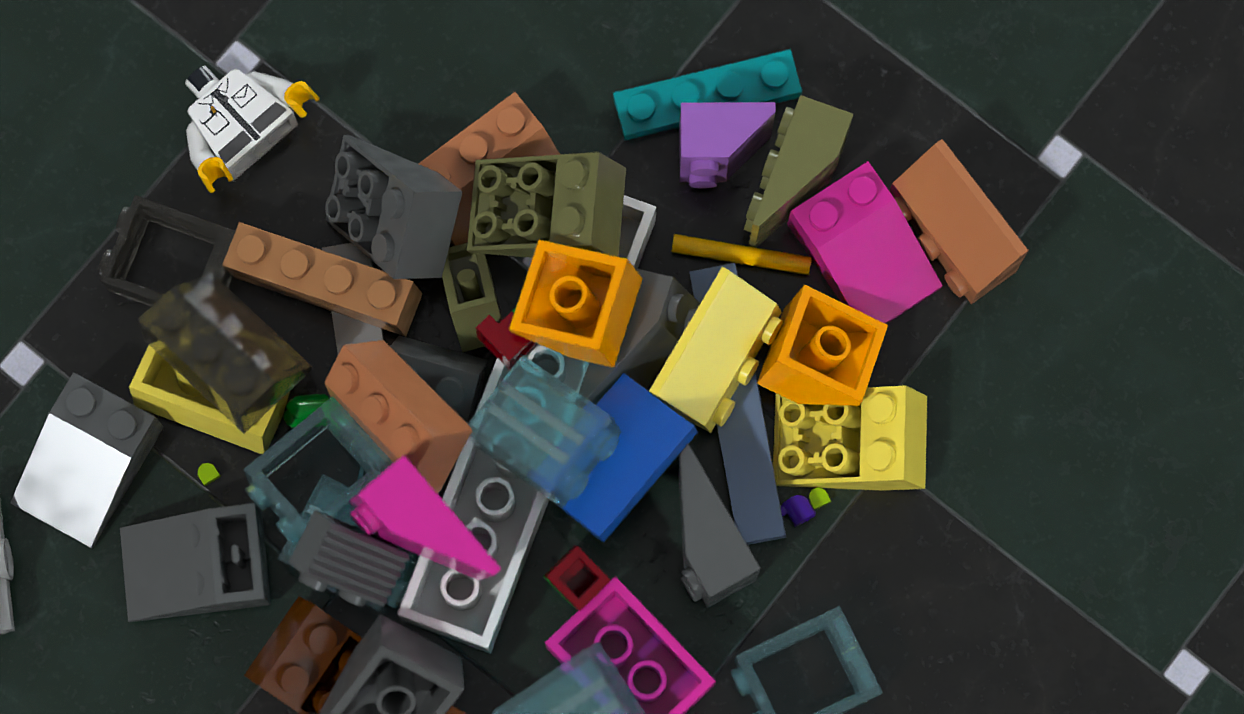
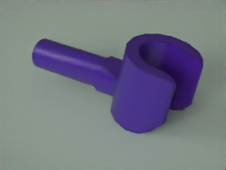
(798, 509)

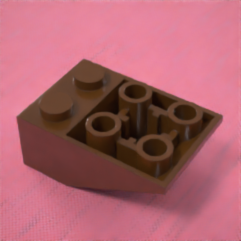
(304, 657)

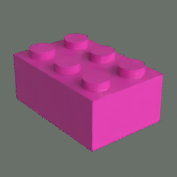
(642, 650)

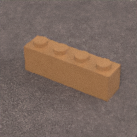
(322, 279)

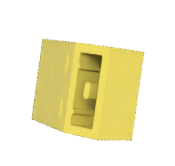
(853, 446)

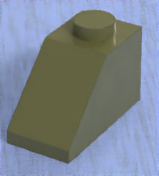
(469, 293)

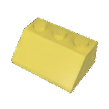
(717, 351)
(169, 395)

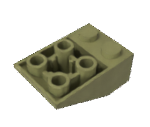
(809, 152)
(549, 199)

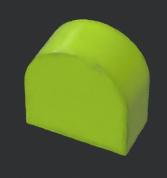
(208, 473)
(818, 497)

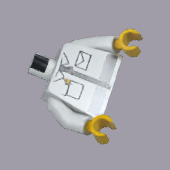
(239, 119)

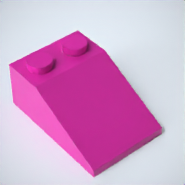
(864, 246)
(412, 516)

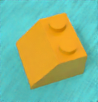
(577, 302)
(822, 351)

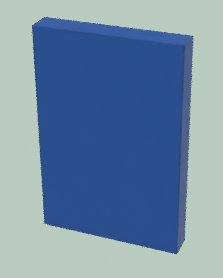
(645, 449)

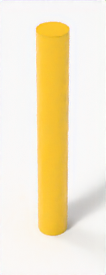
(741, 254)

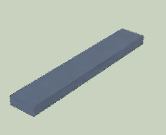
(746, 450)

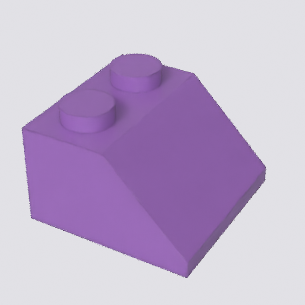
(720, 139)

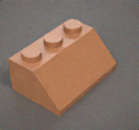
(502, 132)
(957, 223)
(398, 409)

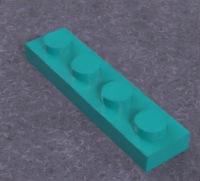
(658, 104)

